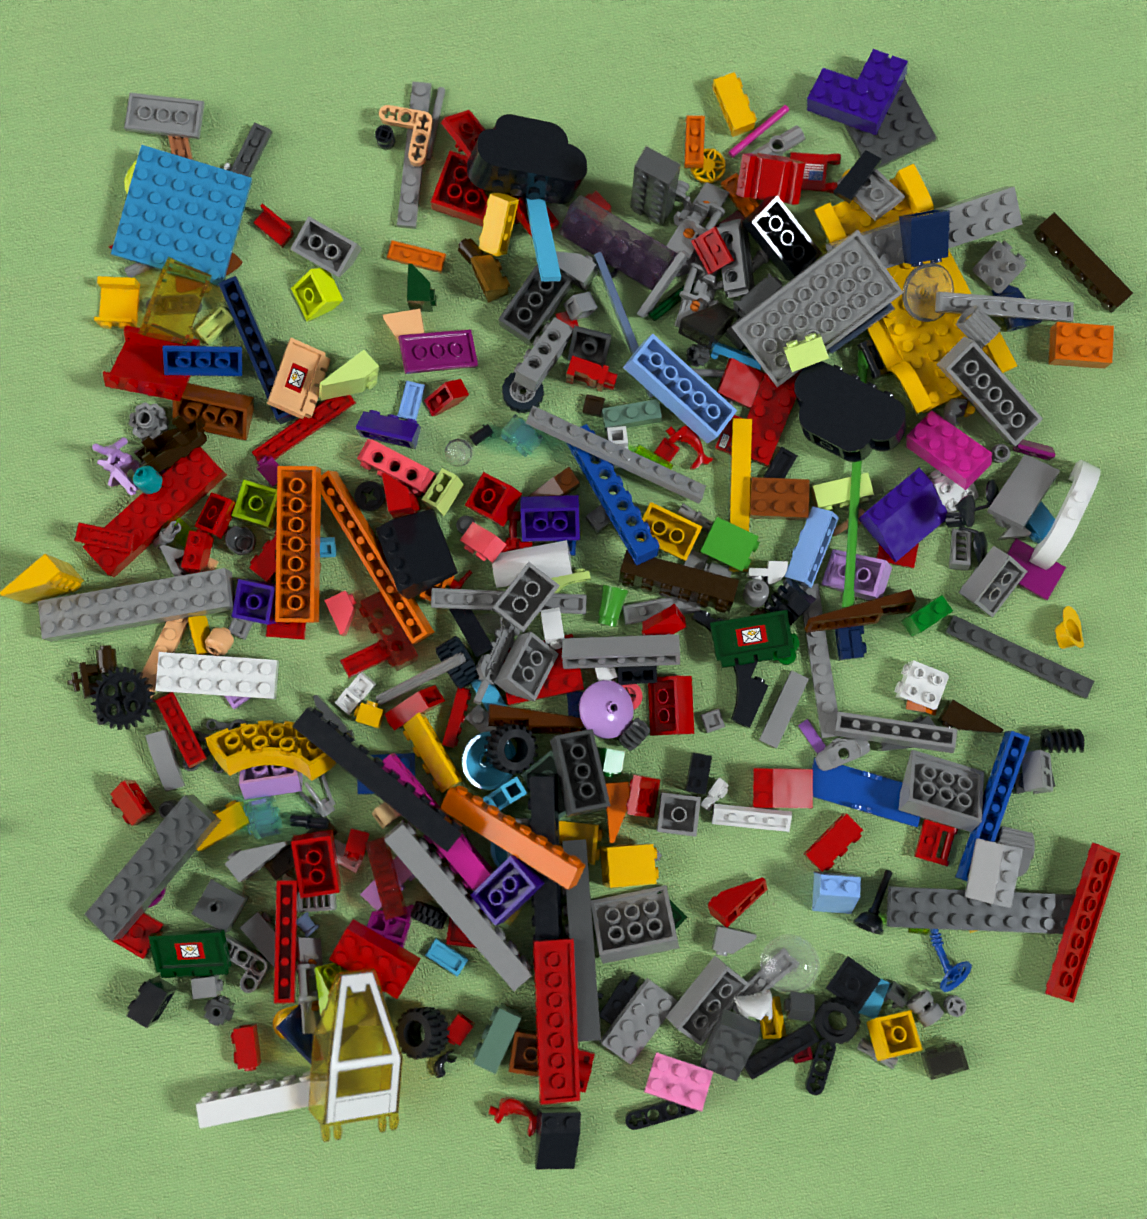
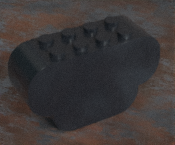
(527, 160)
(847, 413)

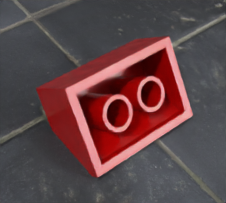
(399, 498)
(671, 706)

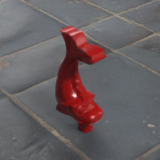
(688, 436)
(512, 1105)

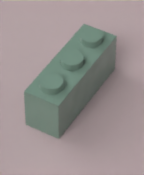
(632, 414)

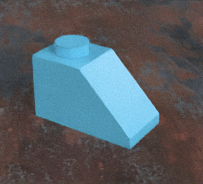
(491, 695)

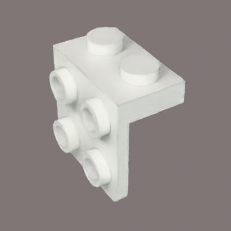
(949, 491)
(921, 684)

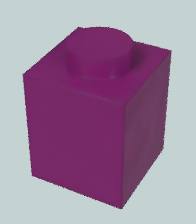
(268, 469)

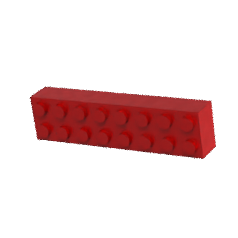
(149, 513)

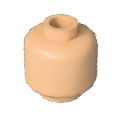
(219, 641)

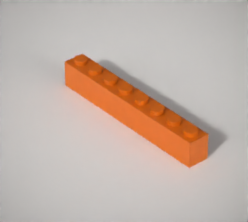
(513, 837)

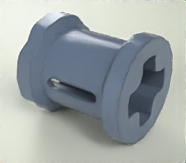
(307, 924)

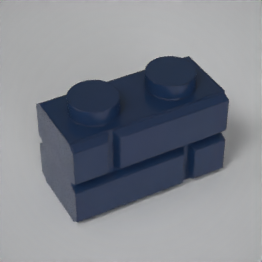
(850, 643)

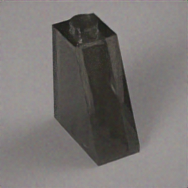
(707, 325)

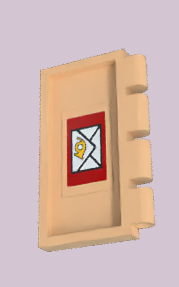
(299, 379)

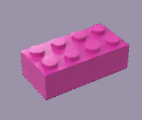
(949, 450)

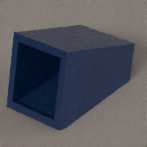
(925, 236)

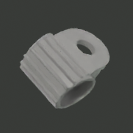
(978, 326)
(1021, 840)

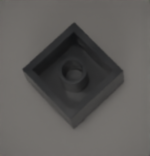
(151, 1002)

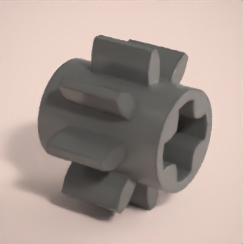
(697, 355)

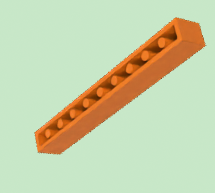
(372, 556)

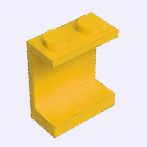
(118, 302)
(580, 831)

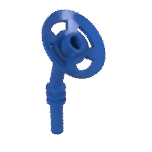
(952, 972)

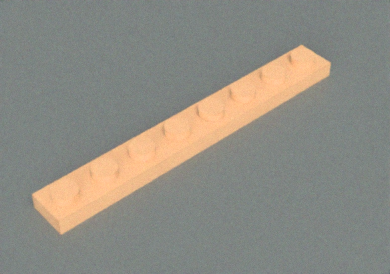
(168, 641)

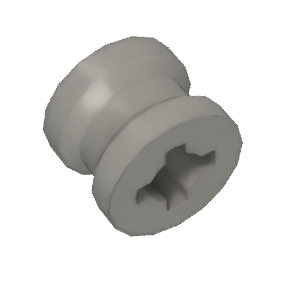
(682, 187)
(957, 1009)

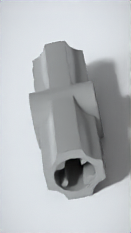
(786, 141)

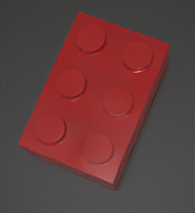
(316, 864)

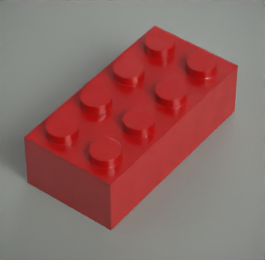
(366, 949)

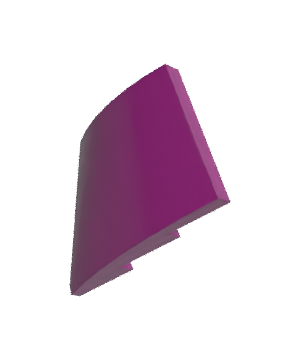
(394, 929)

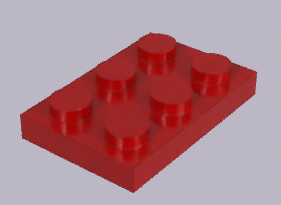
(643, 796)

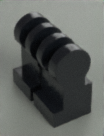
(798, 600)

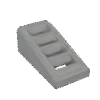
(955, 560)
(332, 904)

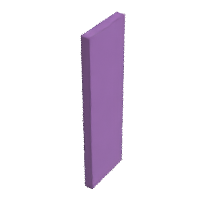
(812, 736)

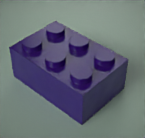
(550, 518)
(507, 889)

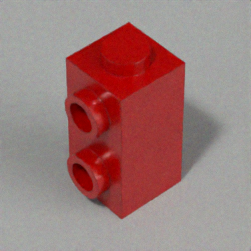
(197, 551)
(665, 622)
(247, 1047)

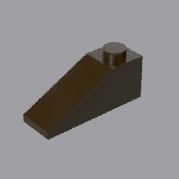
(961, 718)

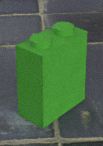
(729, 544)

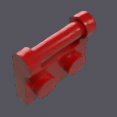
(930, 839)

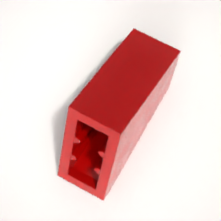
(419, 702)

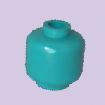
(147, 480)

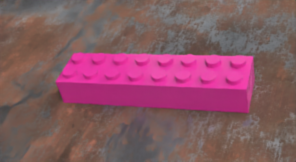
(462, 855)

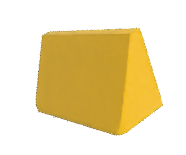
(200, 631)
(775, 1027)

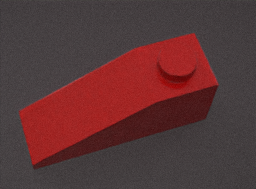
(734, 901)

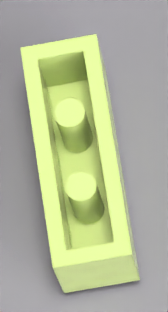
(838, 492)

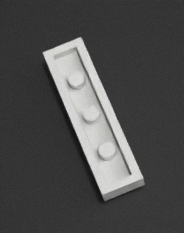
(751, 817)

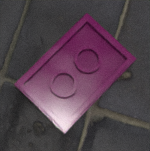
(1036, 580)

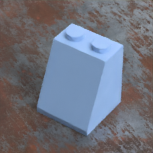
(835, 892)

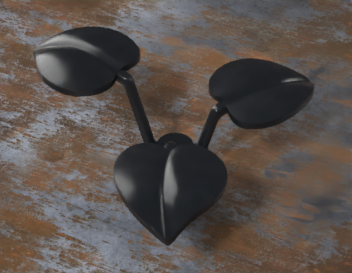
(966, 516)

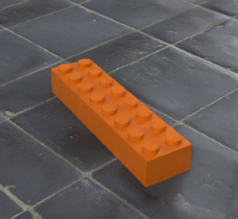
(298, 543)

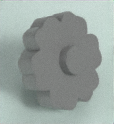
(148, 421)

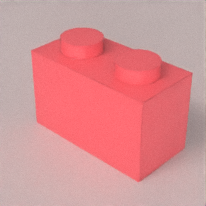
(482, 542)

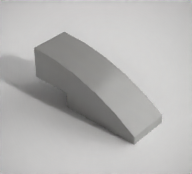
(165, 760)

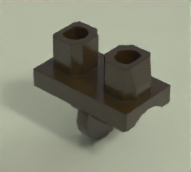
(85, 672)

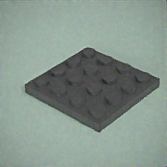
(901, 131)

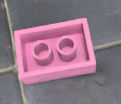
(678, 1082)

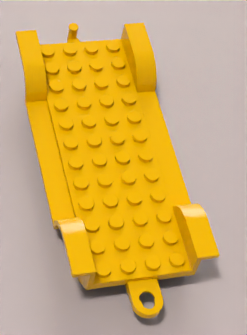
(905, 344)

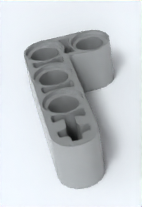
(249, 965)

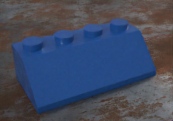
(202, 360)

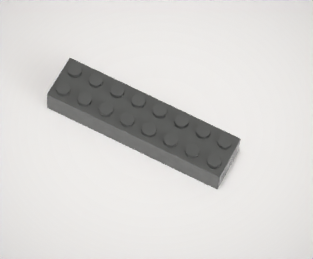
(152, 867)

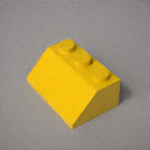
(673, 532)

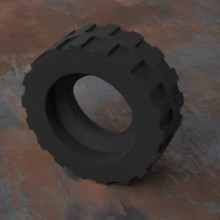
(830, 1033)

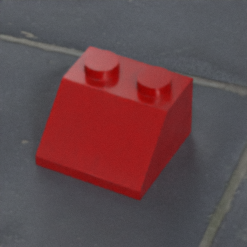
(216, 515)
(132, 802)

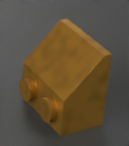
(489, 277)

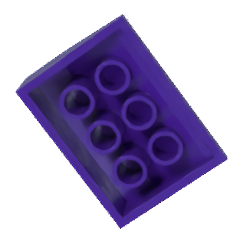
(905, 515)

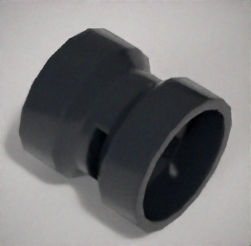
(385, 141)

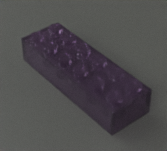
(618, 242)

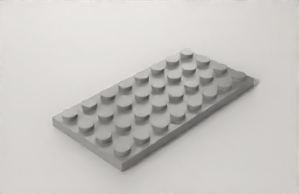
(823, 299)

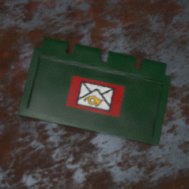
(752, 636)
(190, 953)

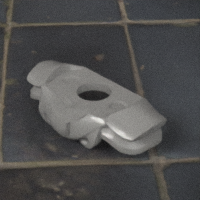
(829, 757)

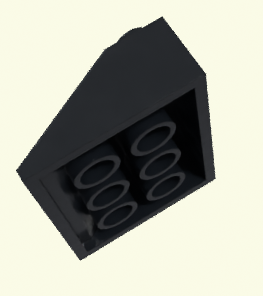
(416, 552)

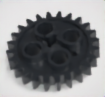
(105, 702)

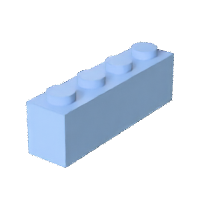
(811, 546)

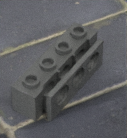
(742, 264)

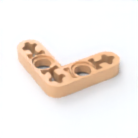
(415, 124)

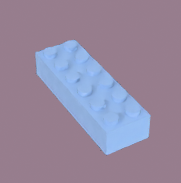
(680, 388)

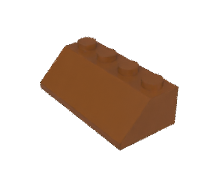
(222, 411)

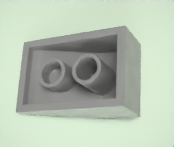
(578, 267)
(248, 862)

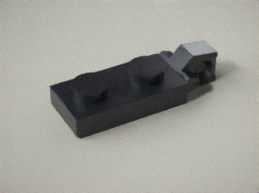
(619, 998)

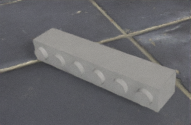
(621, 651)
(896, 732)

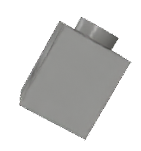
(580, 306)
(206, 986)

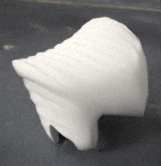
(755, 1005)

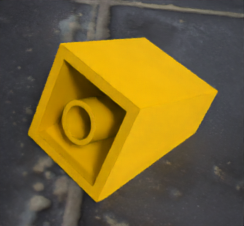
(628, 865)

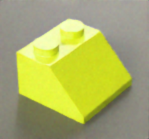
(316, 293)

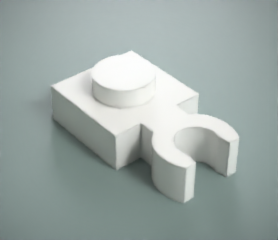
(717, 791)

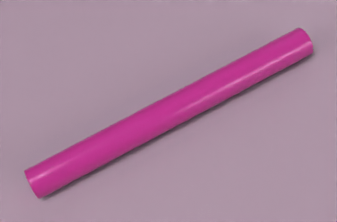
(758, 131)

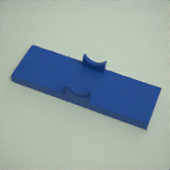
(861, 792)

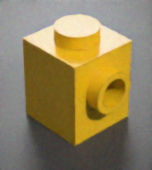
(369, 714)

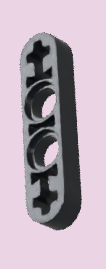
(663, 1114)

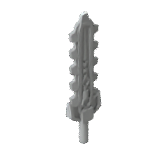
(490, 665)

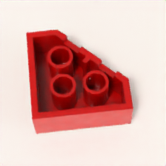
(457, 194)

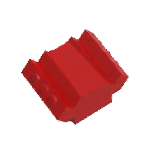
(770, 175)

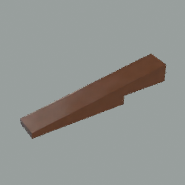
(863, 613)
(535, 721)

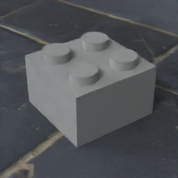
(678, 814)

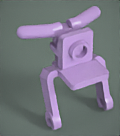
(118, 464)

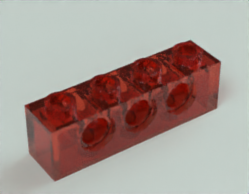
(397, 659)
(386, 878)

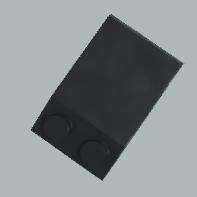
(557, 1137)

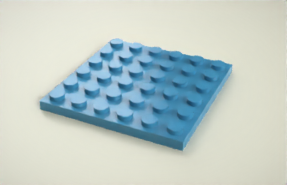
(181, 213)

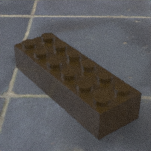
(680, 582)

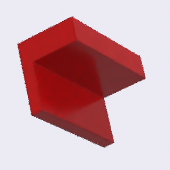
(274, 226)

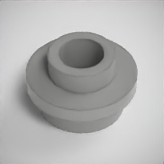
(1005, 450)

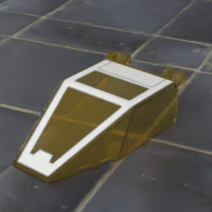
(355, 1057)

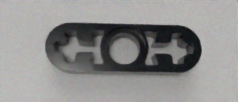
(811, 1078)

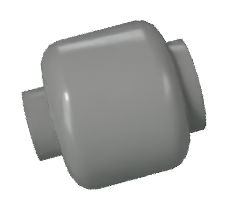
(755, 592)

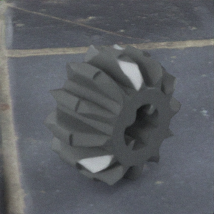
(634, 734)

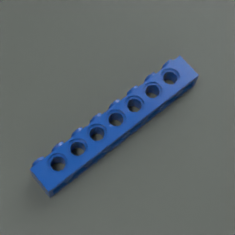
(638, 550)
(996, 795)

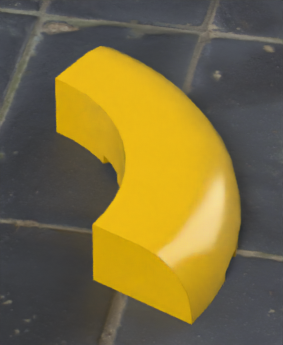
(268, 745)

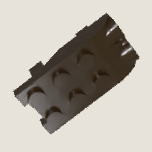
(172, 444)

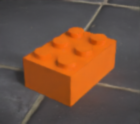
(1081, 345)

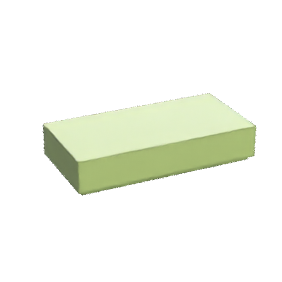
(215, 325)

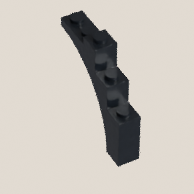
(749, 690)

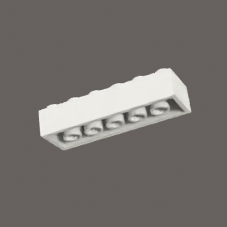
(217, 675)
(253, 1100)

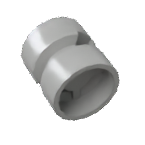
(928, 1014)

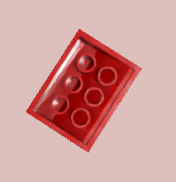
(557, 683)

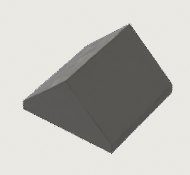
(590, 345)

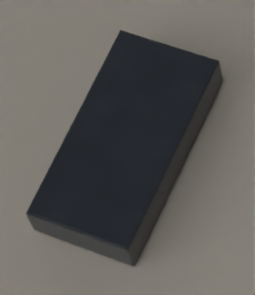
(781, 464)

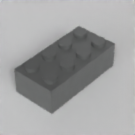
(534, 305)
(580, 772)

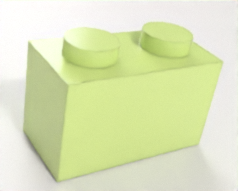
(805, 352)
(443, 492)

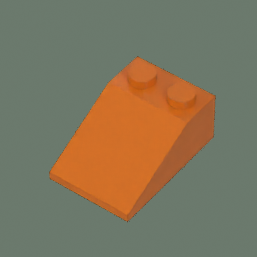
(618, 795)

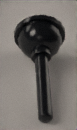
(870, 920)

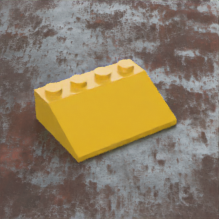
(43, 580)
(432, 752)

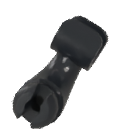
(438, 1066)

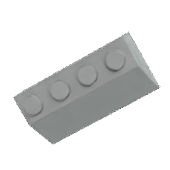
(705, 1000)

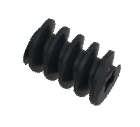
(1062, 738)

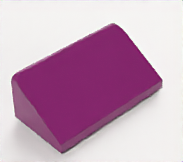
(1035, 449)

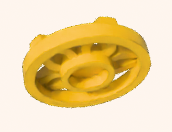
(710, 167)

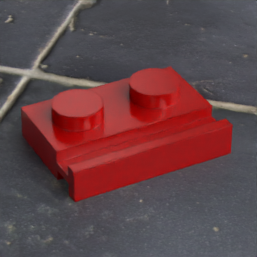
(712, 250)

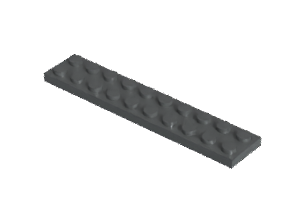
(951, 910)

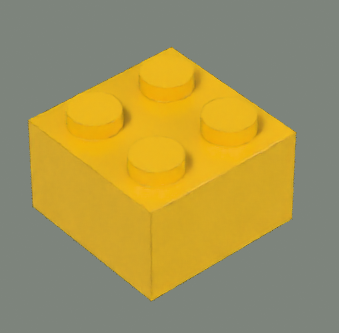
(894, 1035)

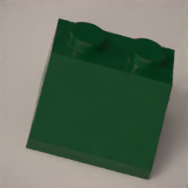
(419, 291)

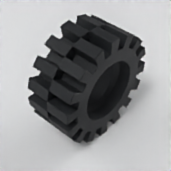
(429, 915)

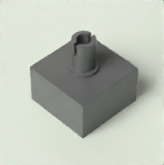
(220, 905)

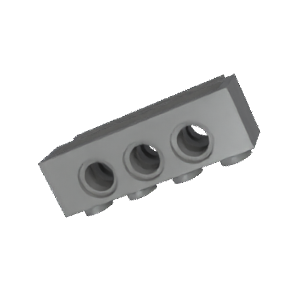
(543, 355)

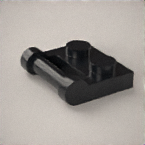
(873, 359)

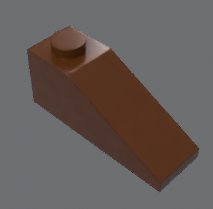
(558, 485)

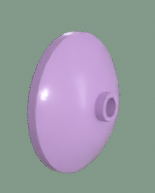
(597, 712)

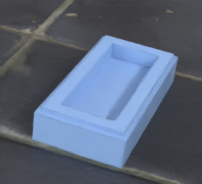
(411, 400)

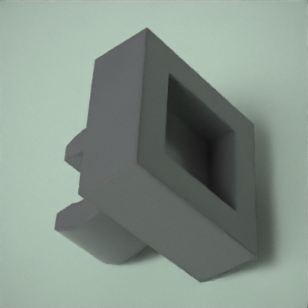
(897, 994)

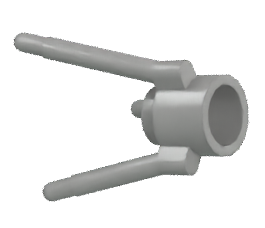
(323, 806)

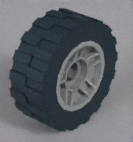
(517, 401)

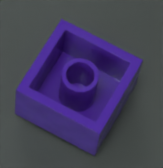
(255, 601)

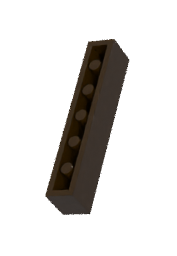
(1082, 262)

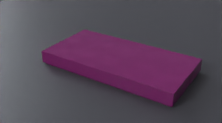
(438, 351)

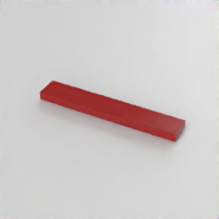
(303, 427)

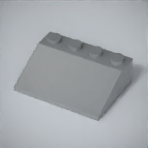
(942, 791)
(634, 924)

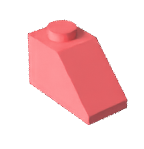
(342, 610)

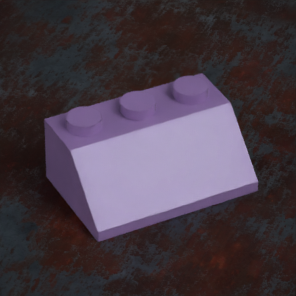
(269, 781)

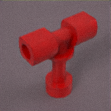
(513, 542)

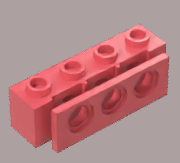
(373, 449)

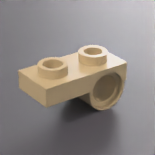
(385, 814)

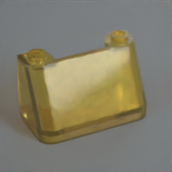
(175, 303)

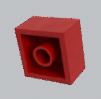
(493, 499)

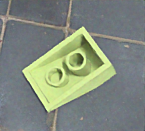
(351, 378)

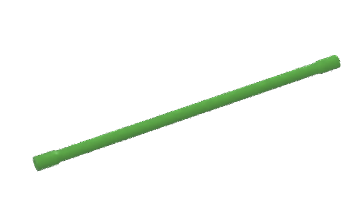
(848, 592)

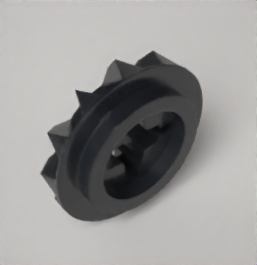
(368, 487)

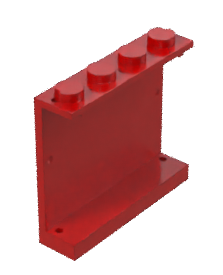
(141, 368)

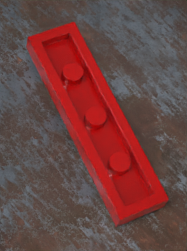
(181, 730)

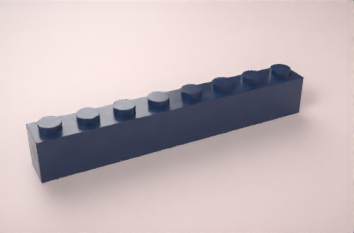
(253, 339)

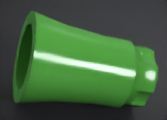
(611, 605)

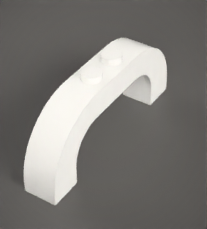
(1052, 546)

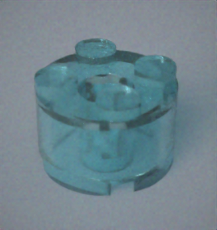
(521, 435)
(263, 818)

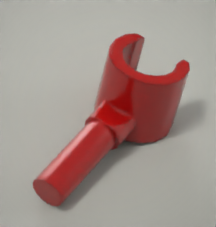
(458, 585)

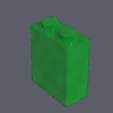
(927, 615)

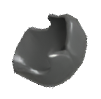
(955, 408)
(240, 540)

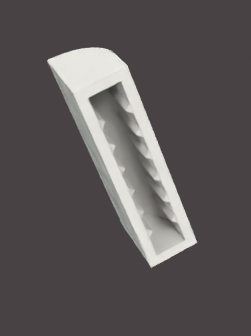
(550, 558)

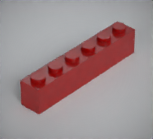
(285, 942)

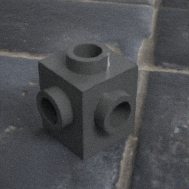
(224, 1005)

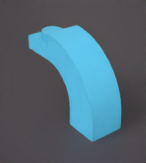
(506, 794)

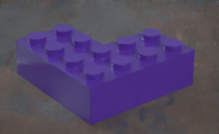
(861, 101)

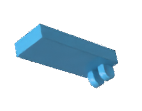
(731, 352)

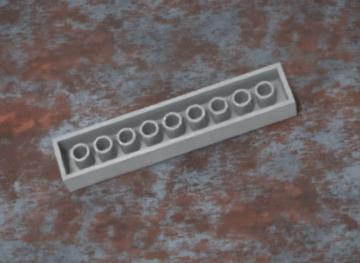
(968, 221)
(136, 605)
(458, 905)

